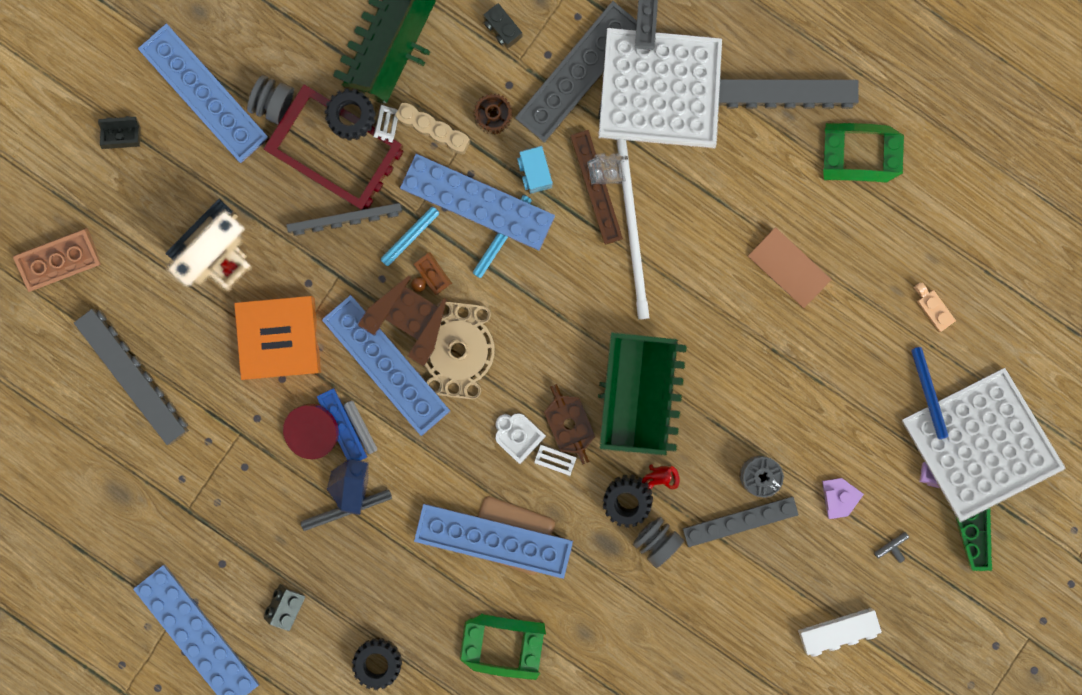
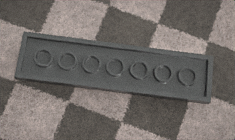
(573, 76)

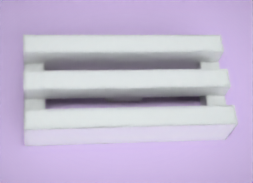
(384, 134)
(570, 465)

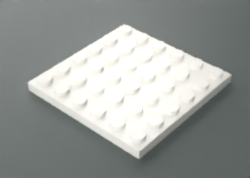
(661, 92)
(990, 445)

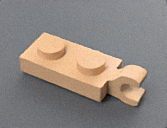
(934, 308)

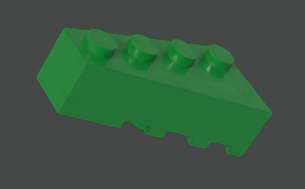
(976, 540)

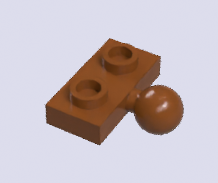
(431, 274)

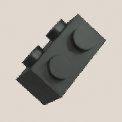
(502, 25)

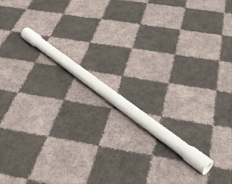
(642, 304)

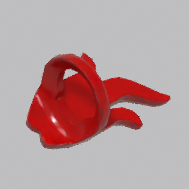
(662, 475)

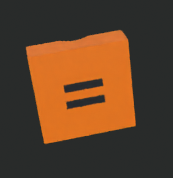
(277, 337)

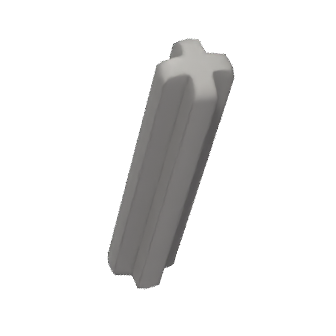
(360, 427)

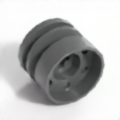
(270, 100)
(758, 465)
(658, 542)

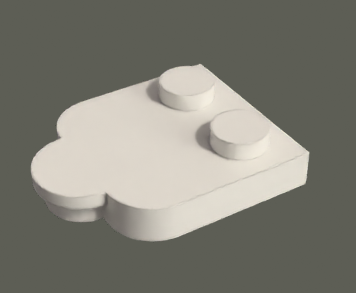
(517, 435)

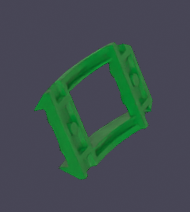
(835, 153)
(530, 650)

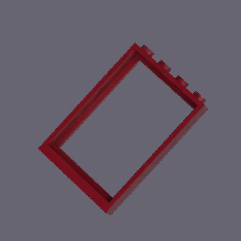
(285, 125)

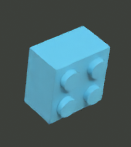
(536, 170)

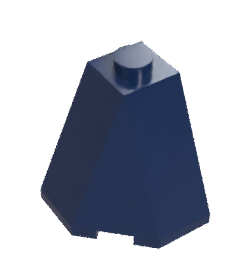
(349, 485)

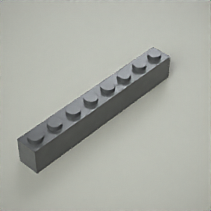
(789, 93)
(131, 376)

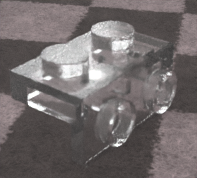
(607, 169)

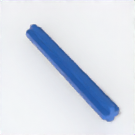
(929, 393)

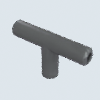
(892, 546)

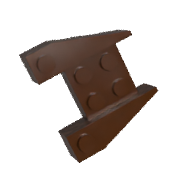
(411, 315)

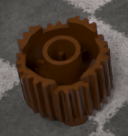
(490, 103)

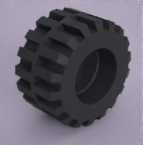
(343, 99)
(624, 515)
(370, 679)

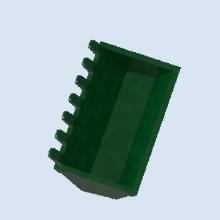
(385, 47)
(640, 394)

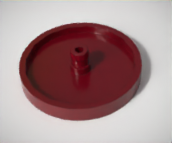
(310, 431)

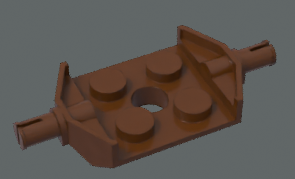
(571, 440)

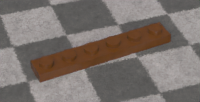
(597, 193)

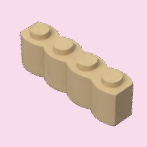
(437, 130)

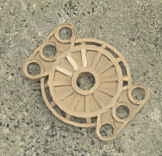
(463, 368)

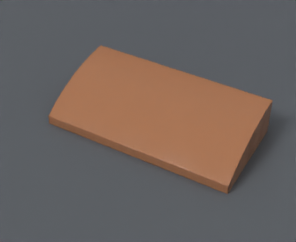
(57, 259)
(789, 267)

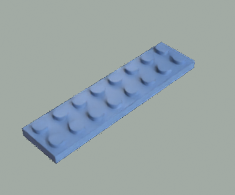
(203, 93)
(477, 202)
(387, 367)
(493, 541)
(195, 634)

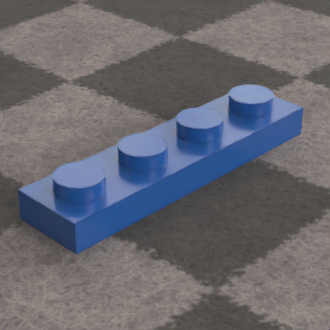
(347, 436)

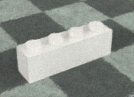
(840, 631)

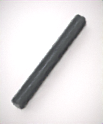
(336, 513)

